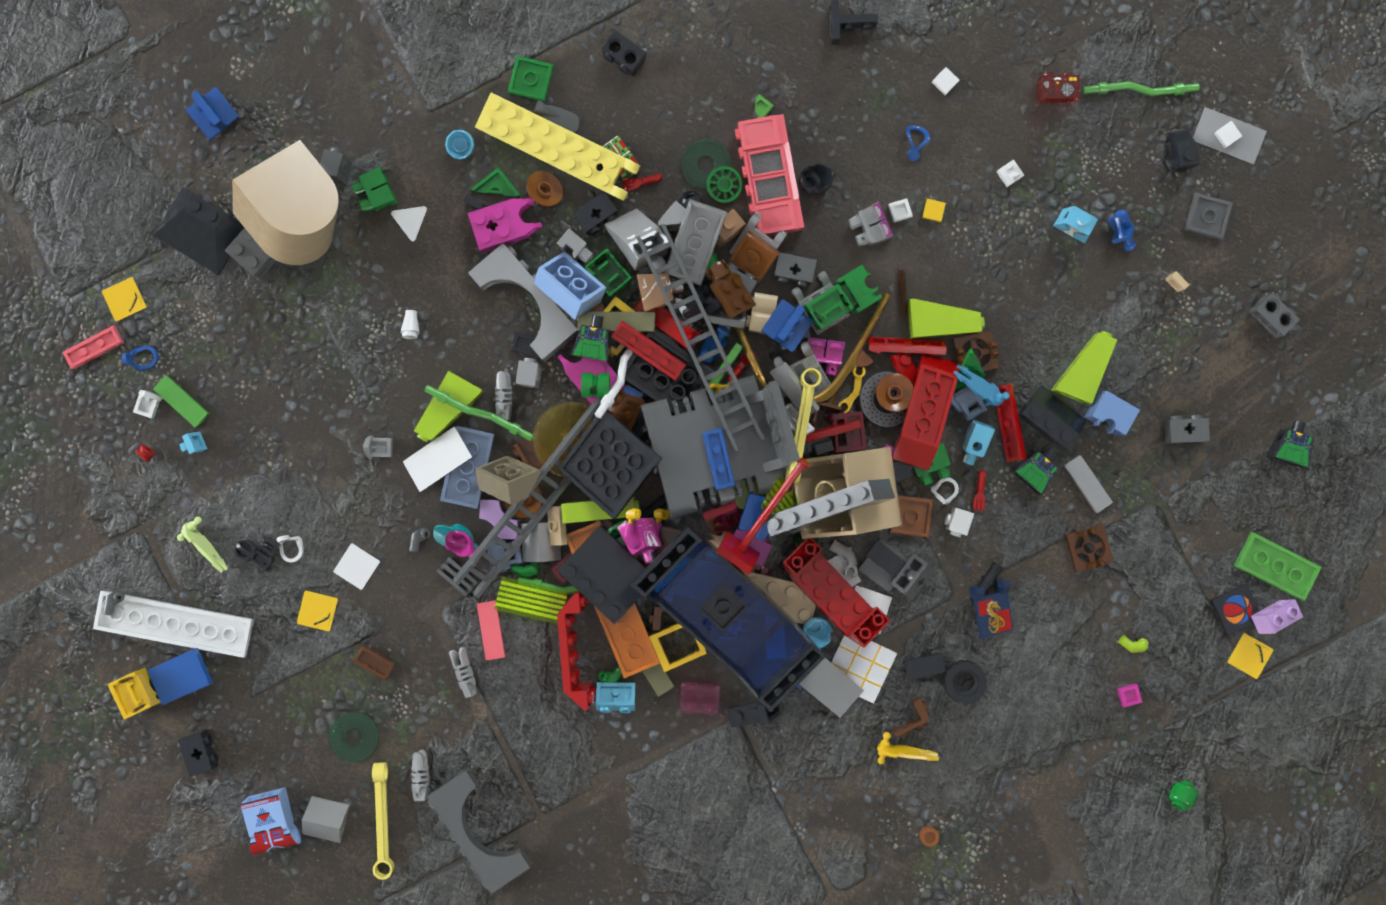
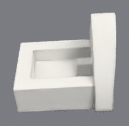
(147, 403)

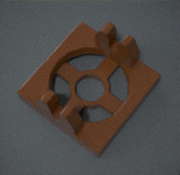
(988, 339)
(1106, 557)

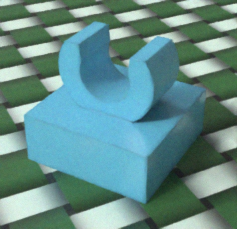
(193, 443)

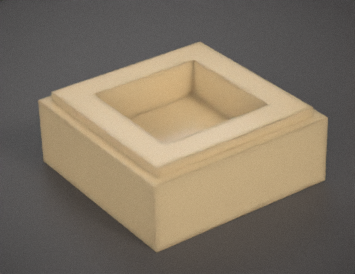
(1177, 281)

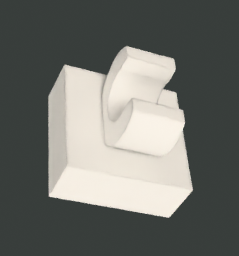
(1010, 173)

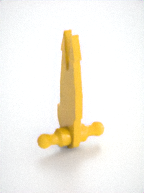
(886, 749)

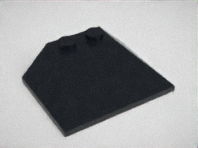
(199, 230)

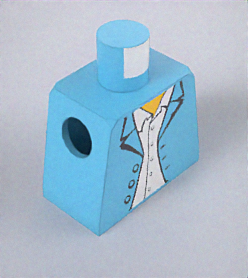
(1076, 224)
(980, 433)

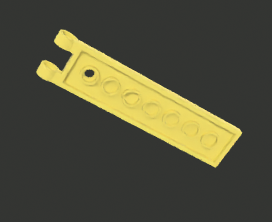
(554, 144)

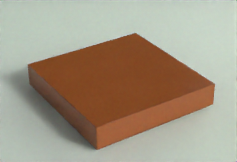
(754, 256)
(914, 516)

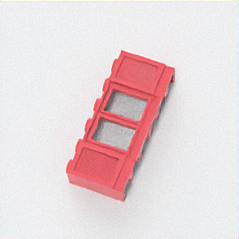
(770, 174)

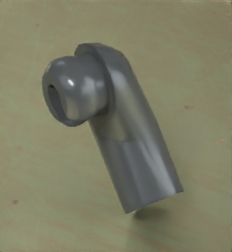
(418, 536)
(111, 600)

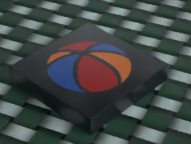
(1235, 608)

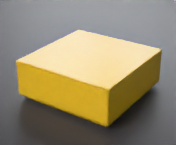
(933, 210)

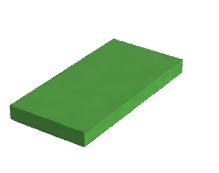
(1277, 566)

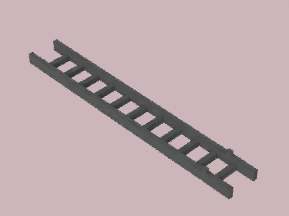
(686, 279)
(535, 518)

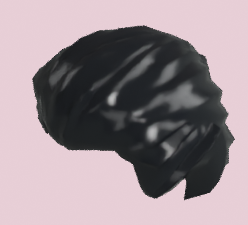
(816, 179)

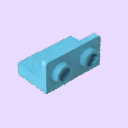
(615, 697)

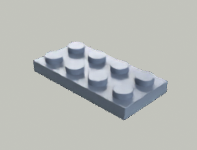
(461, 483)

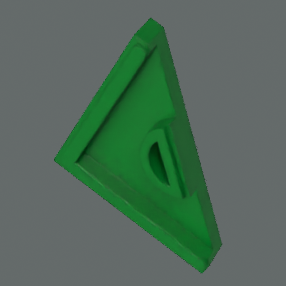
(496, 184)
(973, 365)

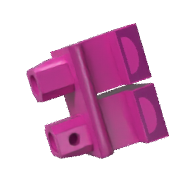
(832, 356)

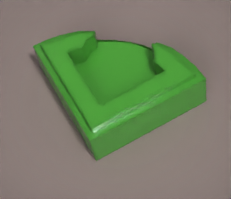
(762, 106)

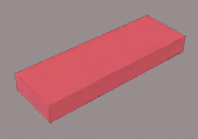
(93, 347)
(491, 630)

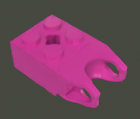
(509, 221)
(587, 365)

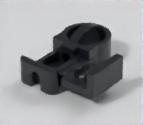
(821, 446)
(262, 552)

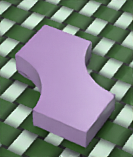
(492, 512)

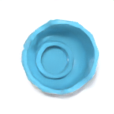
(460, 144)
(818, 630)

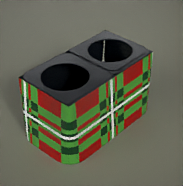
(617, 146)

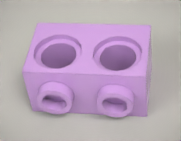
(1277, 616)

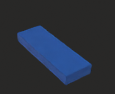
(718, 459)

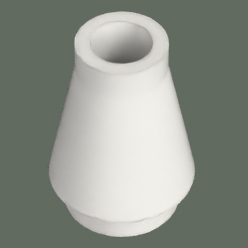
(410, 325)

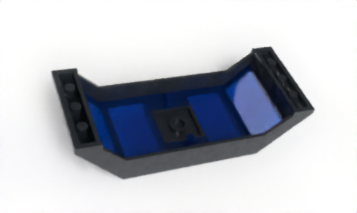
(730, 616)

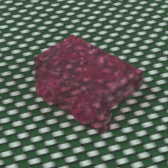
(699, 697)

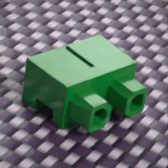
(377, 190)
(939, 464)

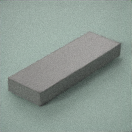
(791, 385)
(1088, 484)

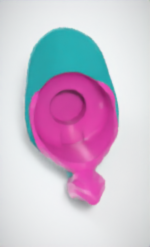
(456, 538)

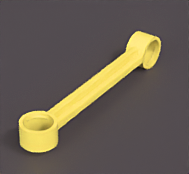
(803, 416)
(379, 777)

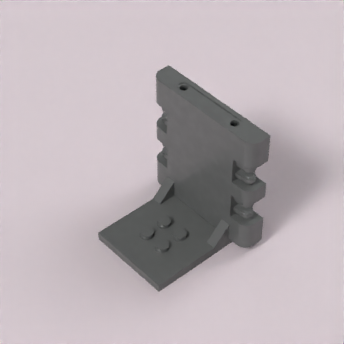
(684, 454)

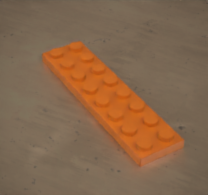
(628, 635)

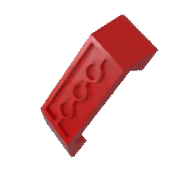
(926, 412)
(833, 594)
(583, 692)

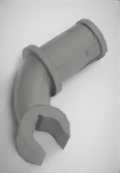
(848, 555)

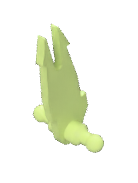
(201, 543)

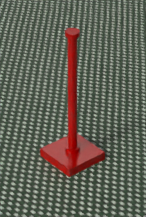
(738, 550)

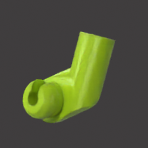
(1134, 647)

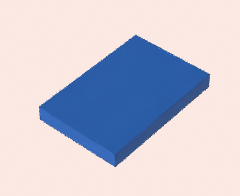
(180, 676)

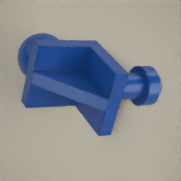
(1123, 229)
(710, 344)

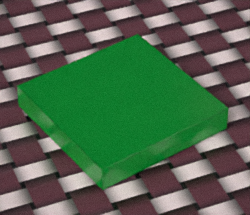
(530, 79)

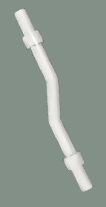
(608, 399)

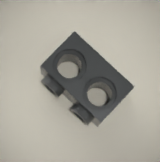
(1271, 319)

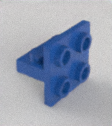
(212, 112)
(787, 325)
(751, 513)

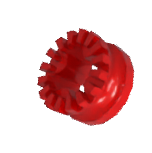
(145, 452)

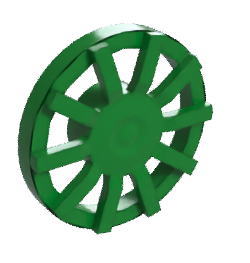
(724, 184)

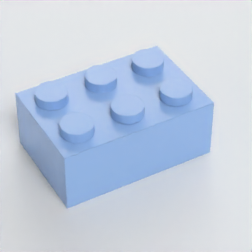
(569, 285)

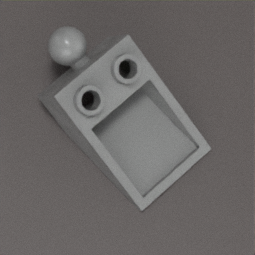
(627, 228)

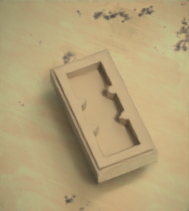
(556, 527)

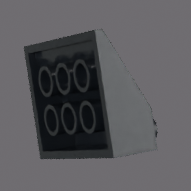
(660, 386)
(603, 574)

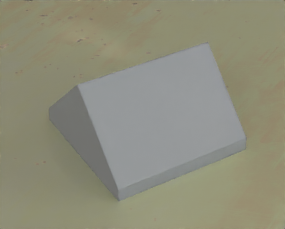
(672, 217)
(537, 545)
(325, 819)

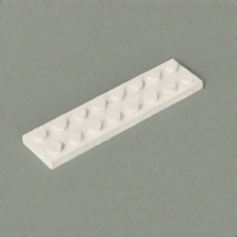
(176, 625)

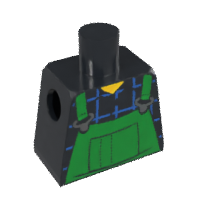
(593, 341)
(1292, 446)
(1037, 470)

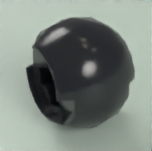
(689, 195)

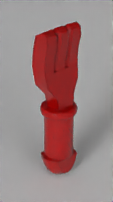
(634, 183)
(739, 368)
(979, 498)

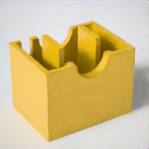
(133, 693)

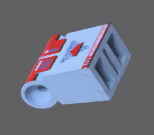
(269, 821)

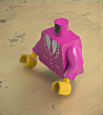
(643, 533)

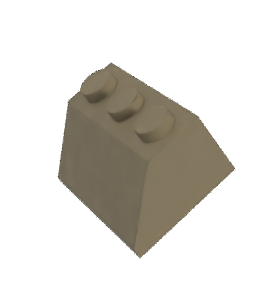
(507, 479)

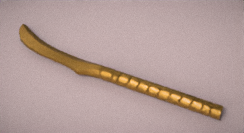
(751, 357)
(851, 362)

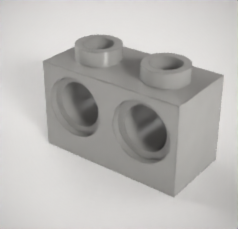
(529, 373)

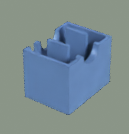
(1114, 411)

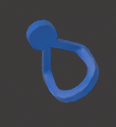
(914, 154)
(127, 358)

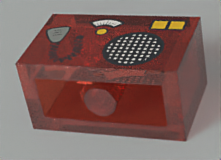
(1058, 88)

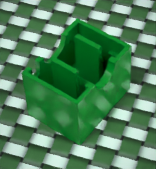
(609, 273)
(856, 290)
(828, 306)

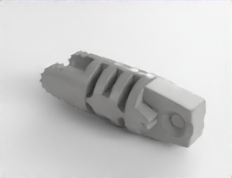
(503, 395)
(463, 672)
(420, 775)

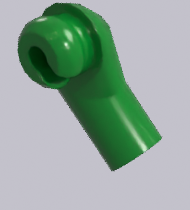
(527, 571)
(610, 676)

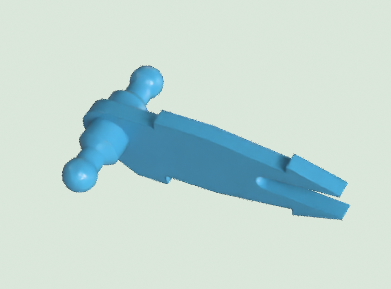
(981, 387)

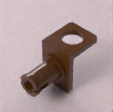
(827, 405)

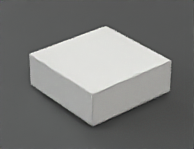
(945, 81)
(1228, 134)
(900, 210)

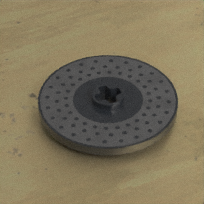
(872, 409)

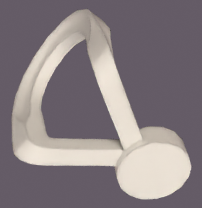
(934, 488)
(282, 539)

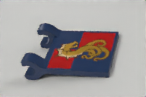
(993, 609)

